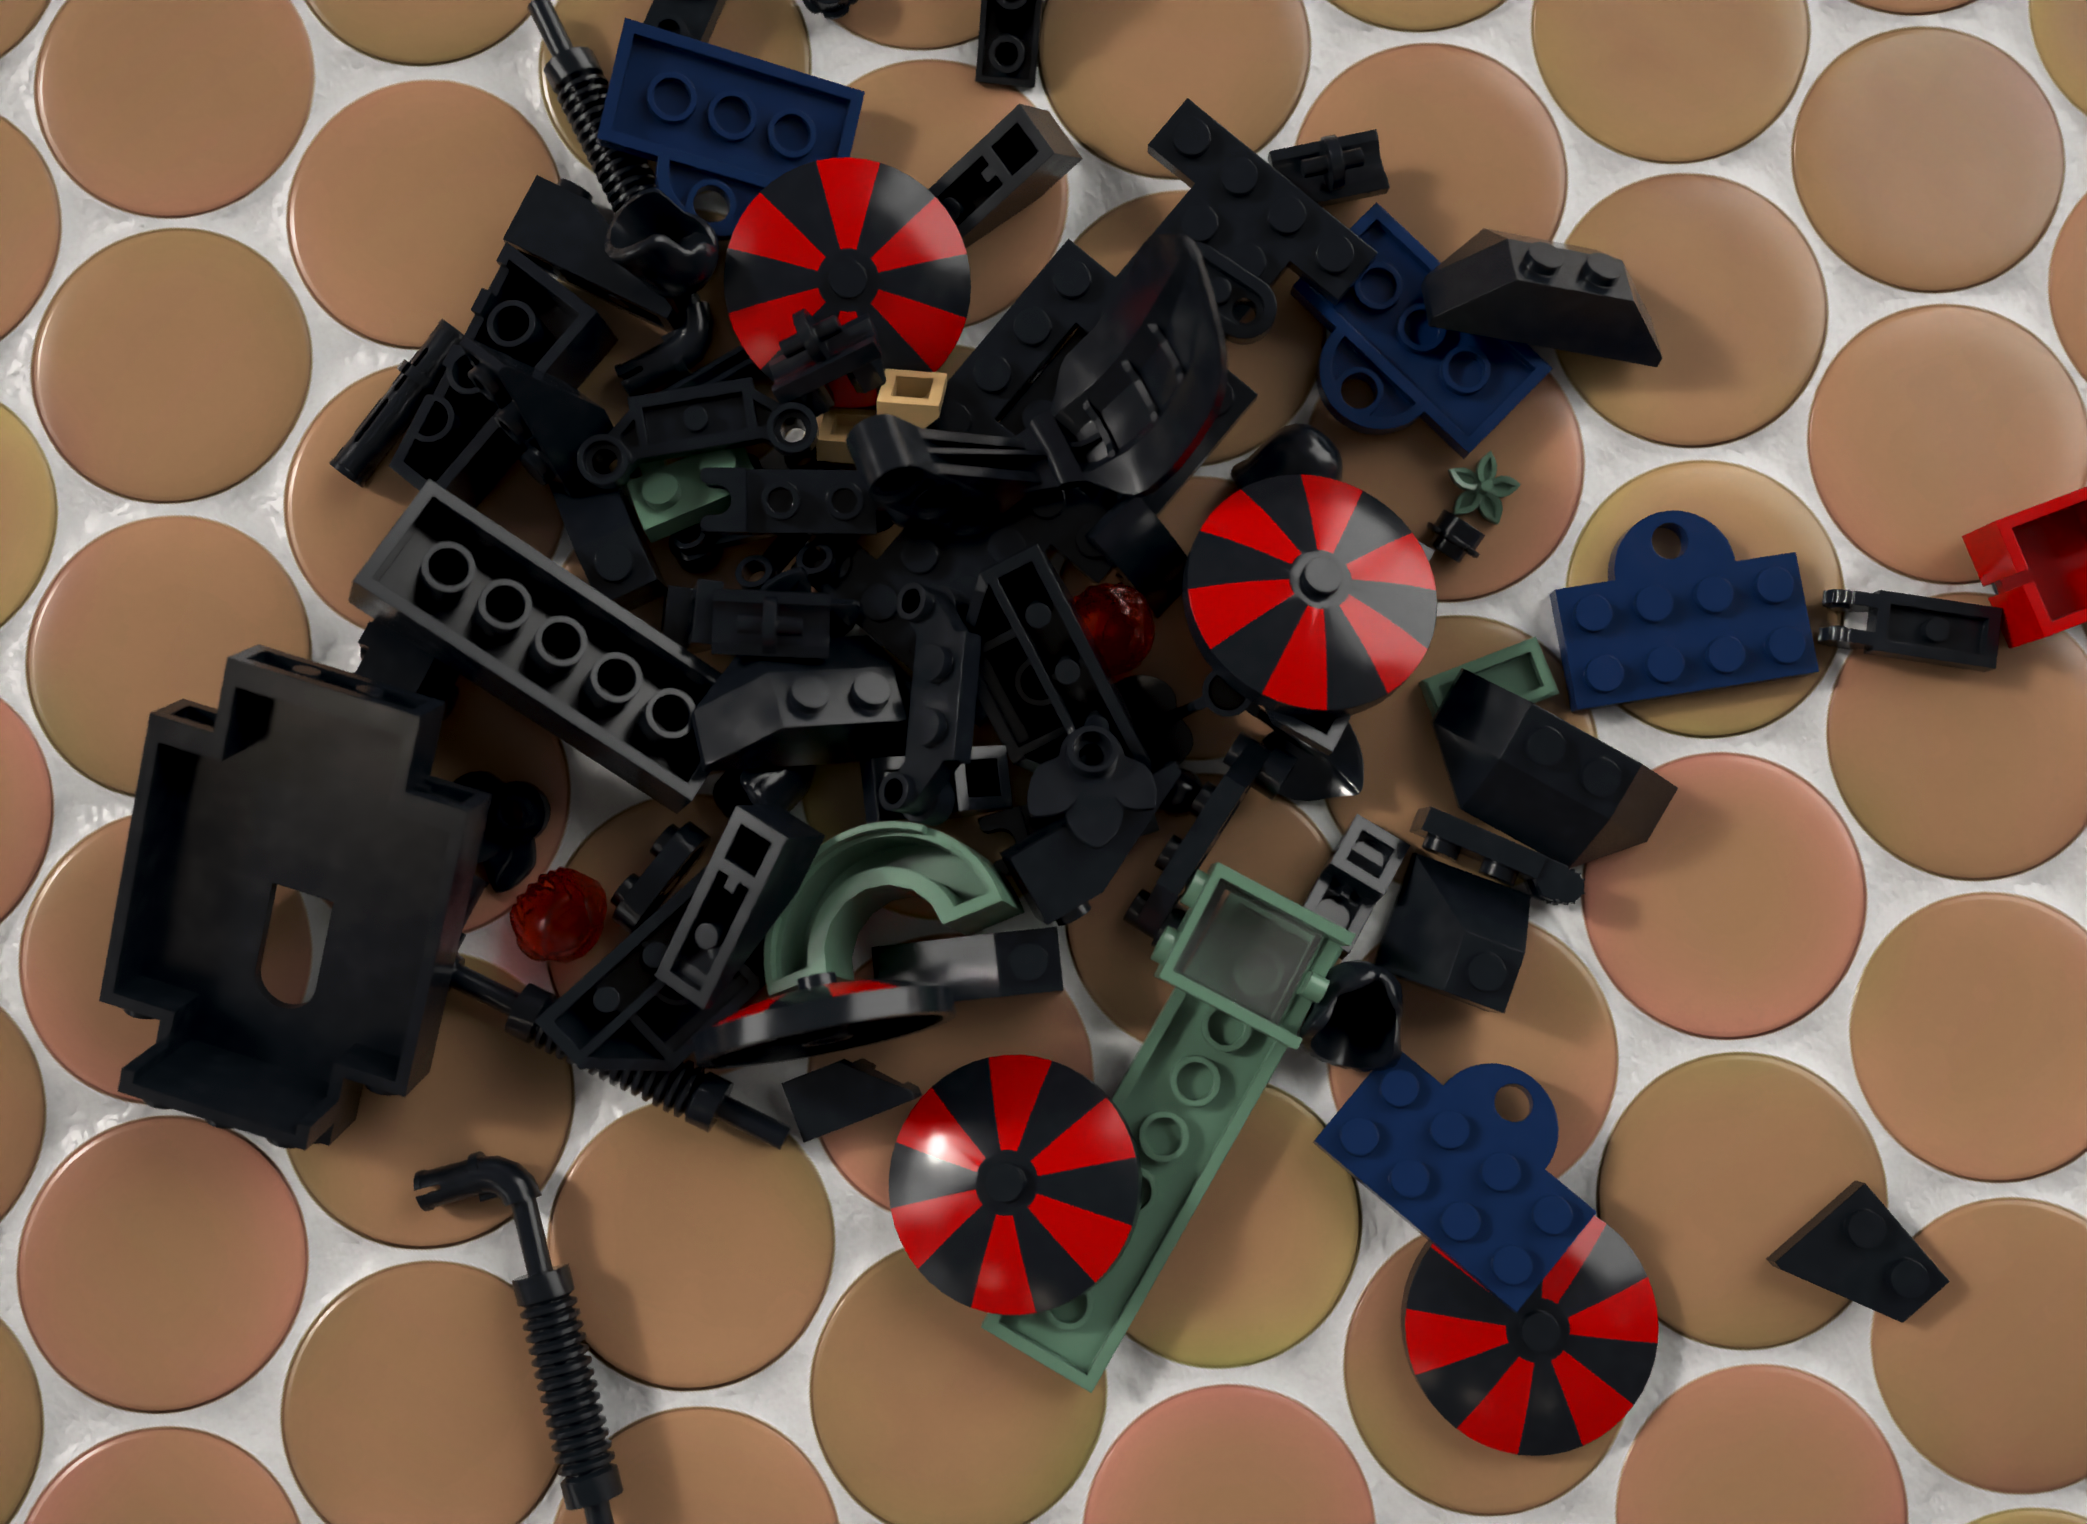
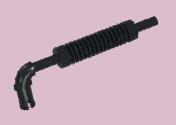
(582, 94)
(685, 1089)
(554, 1330)

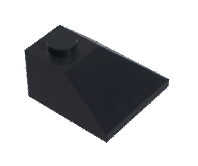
(1456, 934)

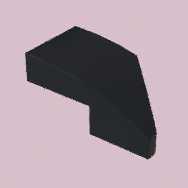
(842, 1096)

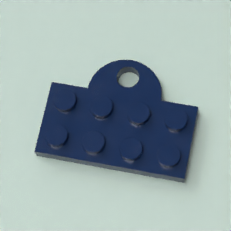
(719, 118)
(1416, 371)
(1681, 620)
(1463, 1169)

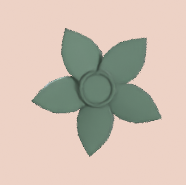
(1482, 489)

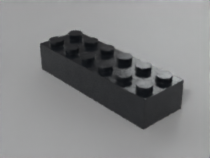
(540, 642)

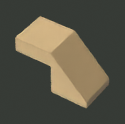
(906, 394)

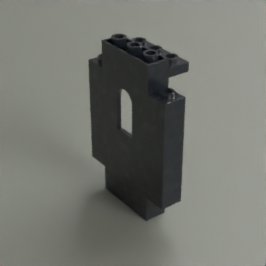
(311, 789)

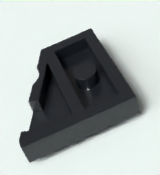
(1862, 1256)

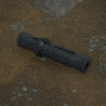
(397, 407)

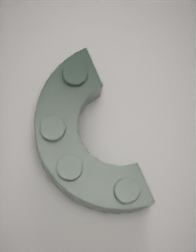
(863, 873)

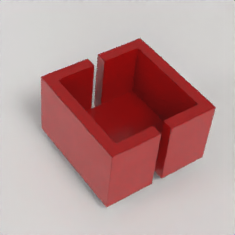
(2036, 567)

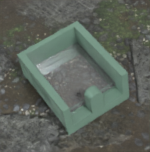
(1249, 952)

